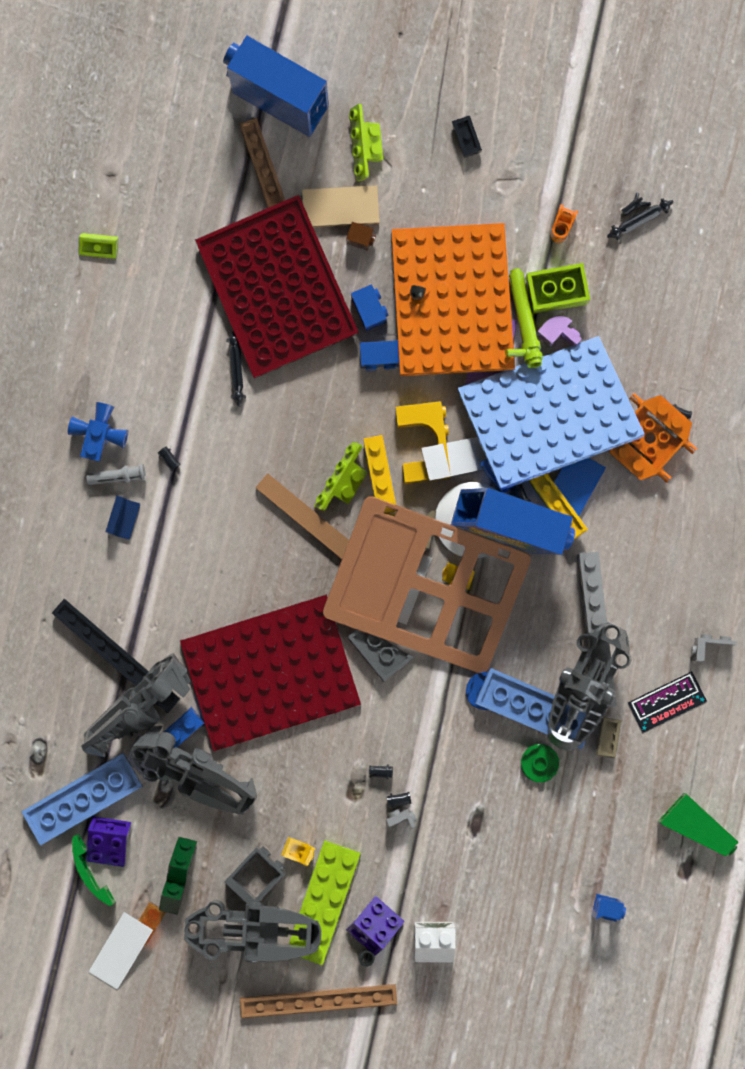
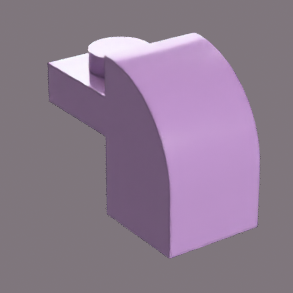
(558, 327)

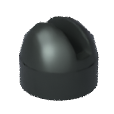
(417, 292)
(369, 958)

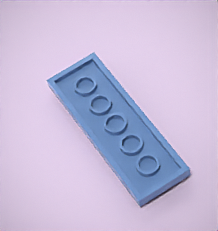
(522, 703)
(82, 799)

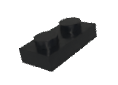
(466, 136)

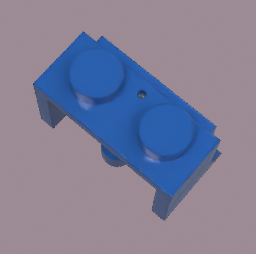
(185, 726)
(608, 908)

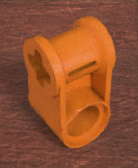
(563, 221)

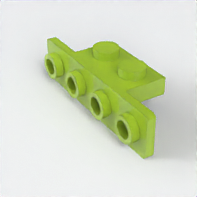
(366, 142)
(344, 480)

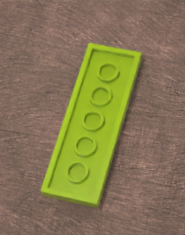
(327, 894)

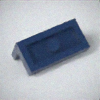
(123, 518)

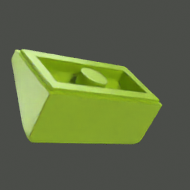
(98, 245)

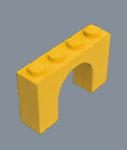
(429, 416)
(379, 470)

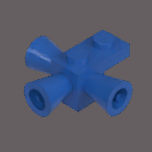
(97, 432)

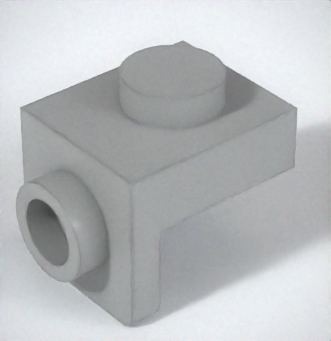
(397, 816)

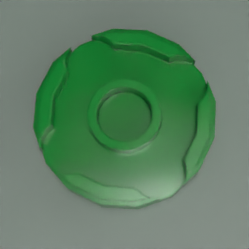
(539, 763)

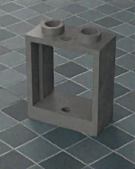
(240, 890)

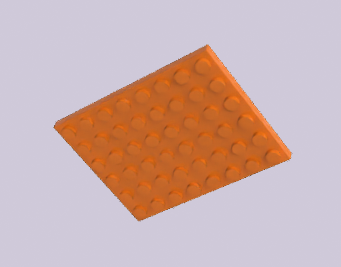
(466, 306)

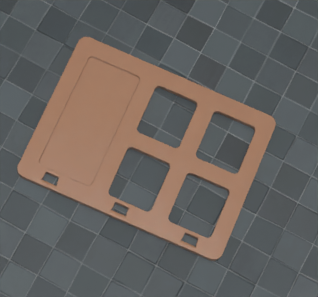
(382, 569)

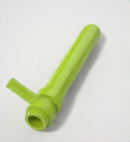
(531, 346)

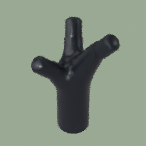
(636, 203)

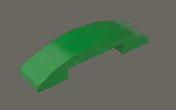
(78, 849)

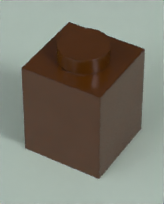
(360, 236)

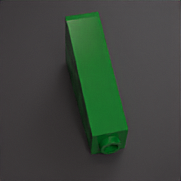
(696, 824)

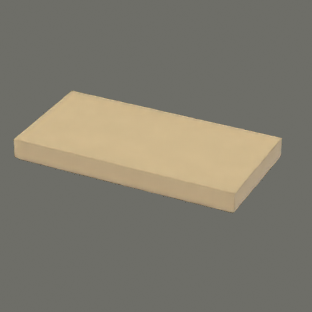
(342, 206)

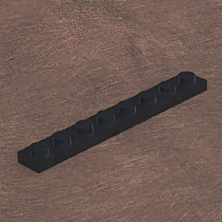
(107, 648)

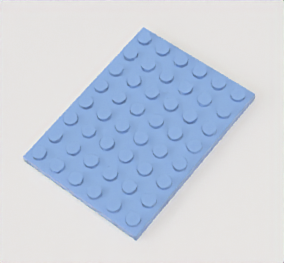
(550, 413)

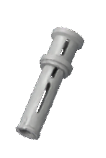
(125, 474)

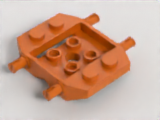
(664, 445)

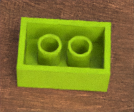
(557, 288)

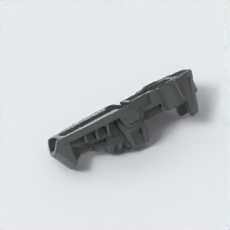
(584, 691)
(135, 707)
(193, 772)
(258, 932)

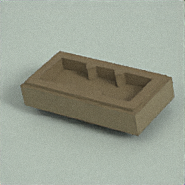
(608, 737)

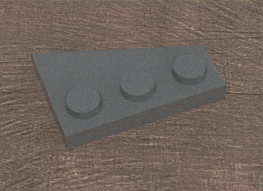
(379, 653)

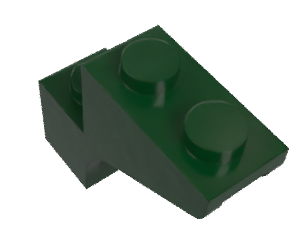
(177, 875)

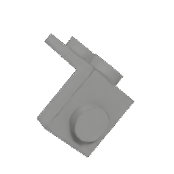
(698, 648)

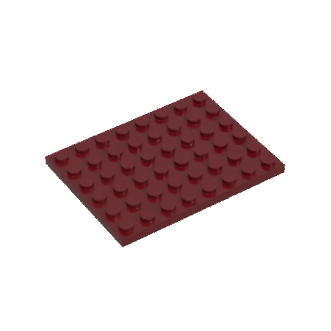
(276, 286)
(269, 673)

